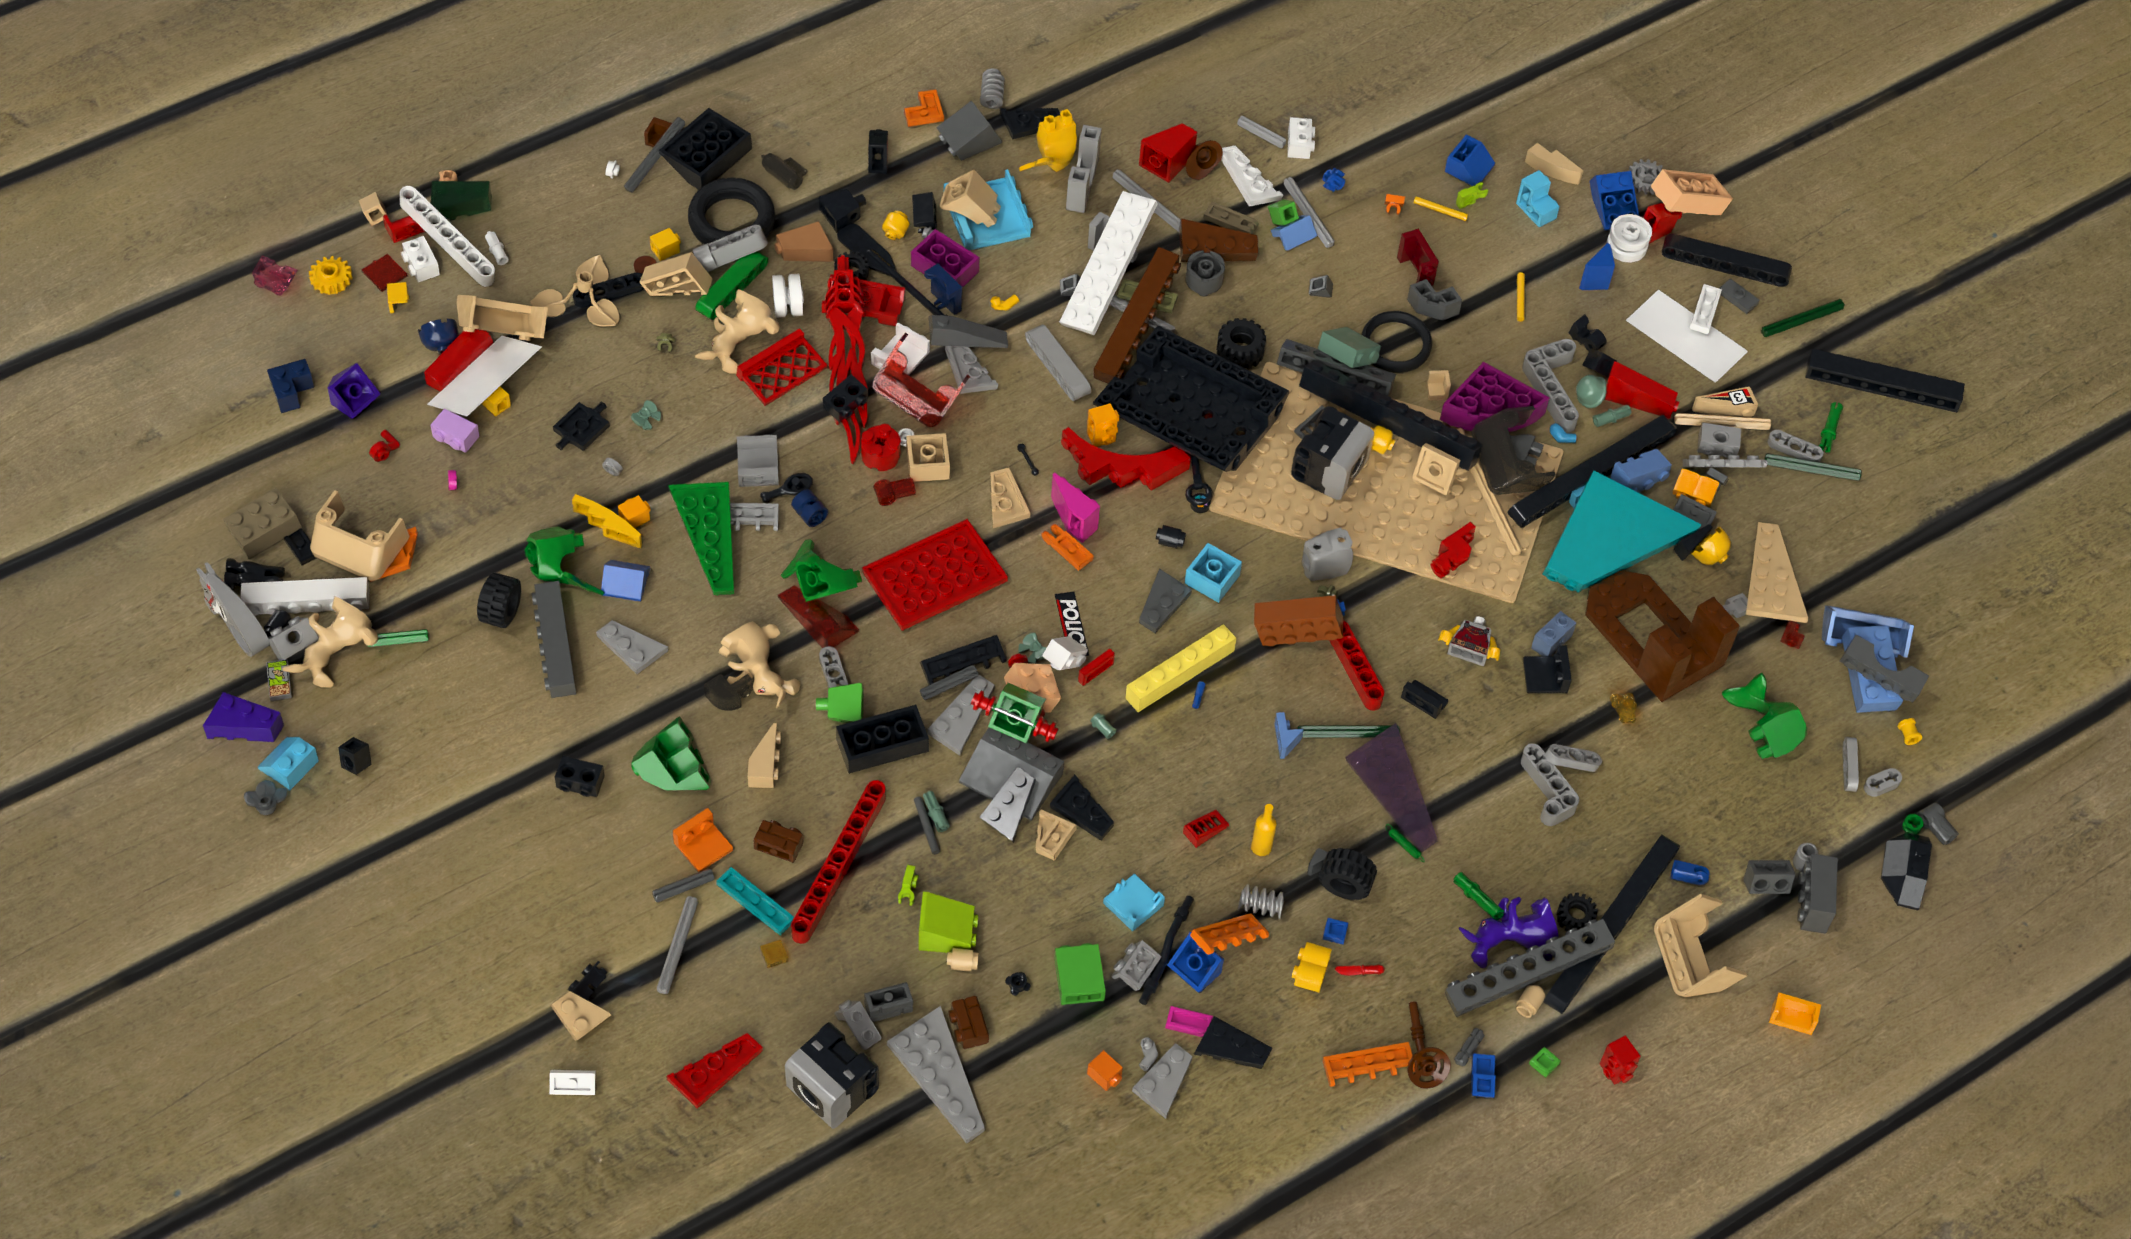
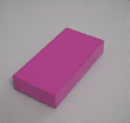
(1188, 1021)

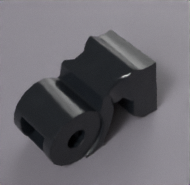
(1591, 339)

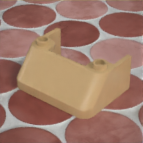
(501, 317)
(349, 552)
(1682, 951)

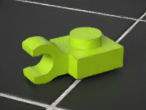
(1469, 195)
(909, 881)

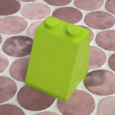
(946, 924)

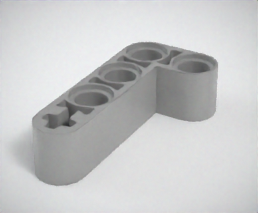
(1534, 762)

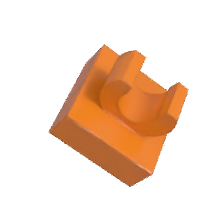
(1394, 201)

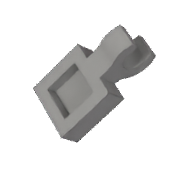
(1736, 605)

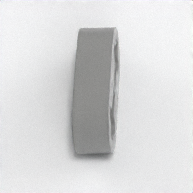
(1881, 779)

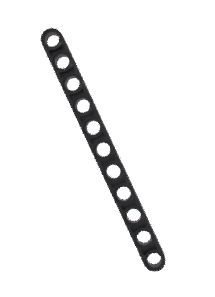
(1560, 489)
(1616, 919)

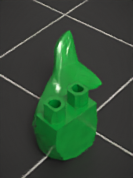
(546, 552)
(817, 576)
(1780, 727)

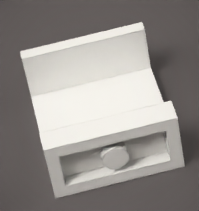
(914, 347)

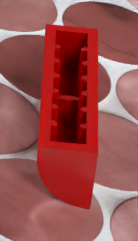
(457, 358)

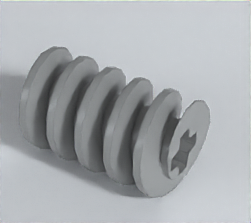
(992, 89)
(1261, 900)

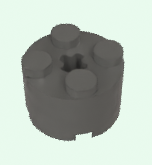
(1205, 272)

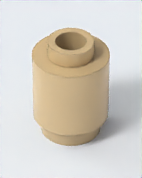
(962, 959)
(1530, 1000)

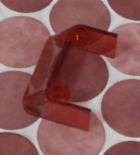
(909, 393)

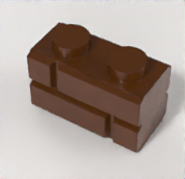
(778, 840)
(969, 1022)

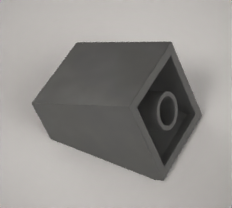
(968, 132)

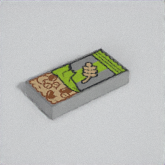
(278, 680)

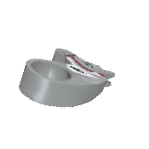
(235, 613)

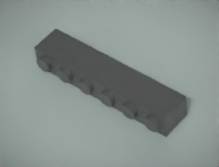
(555, 639)

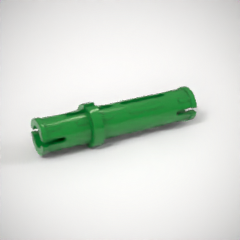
(1829, 432)
(1473, 891)

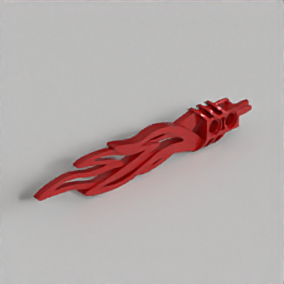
(851, 324)

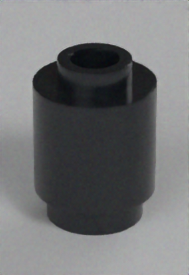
(1170, 537)
(278, 619)

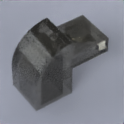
(728, 696)

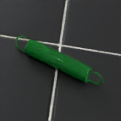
(1405, 843)

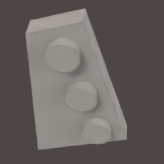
(965, 362)

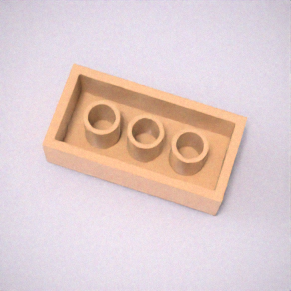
(1691, 192)

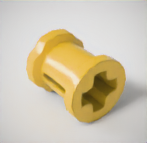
(1910, 732)

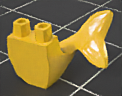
(1055, 142)

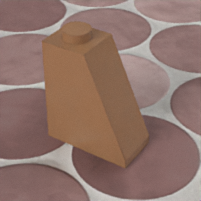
(804, 244)

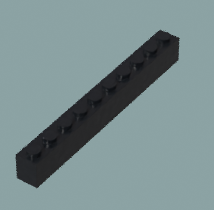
(1388, 413)

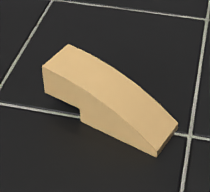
(1553, 164)

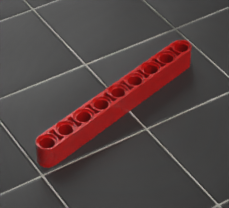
(838, 869)

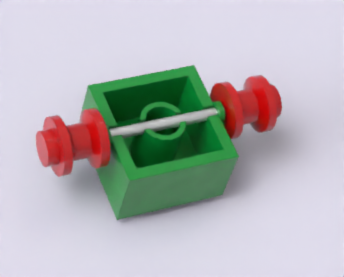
(1016, 713)

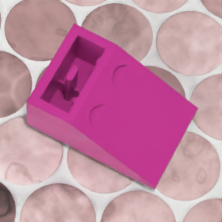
(1075, 509)

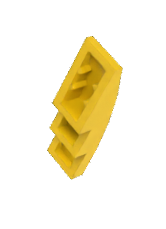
(611, 523)

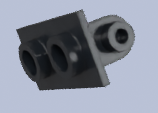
(592, 976)

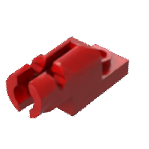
(1454, 551)

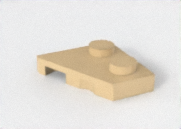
(578, 1014)

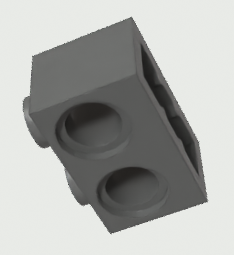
(1769, 876)

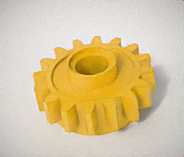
(330, 275)

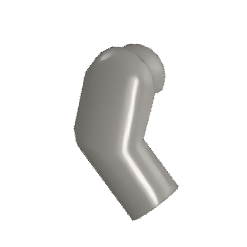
(1150, 1053)

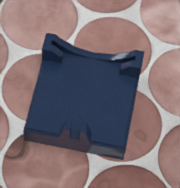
(945, 289)

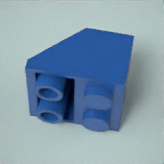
(1469, 161)

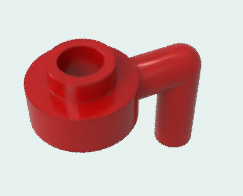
(380, 450)

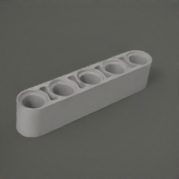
(1058, 362)

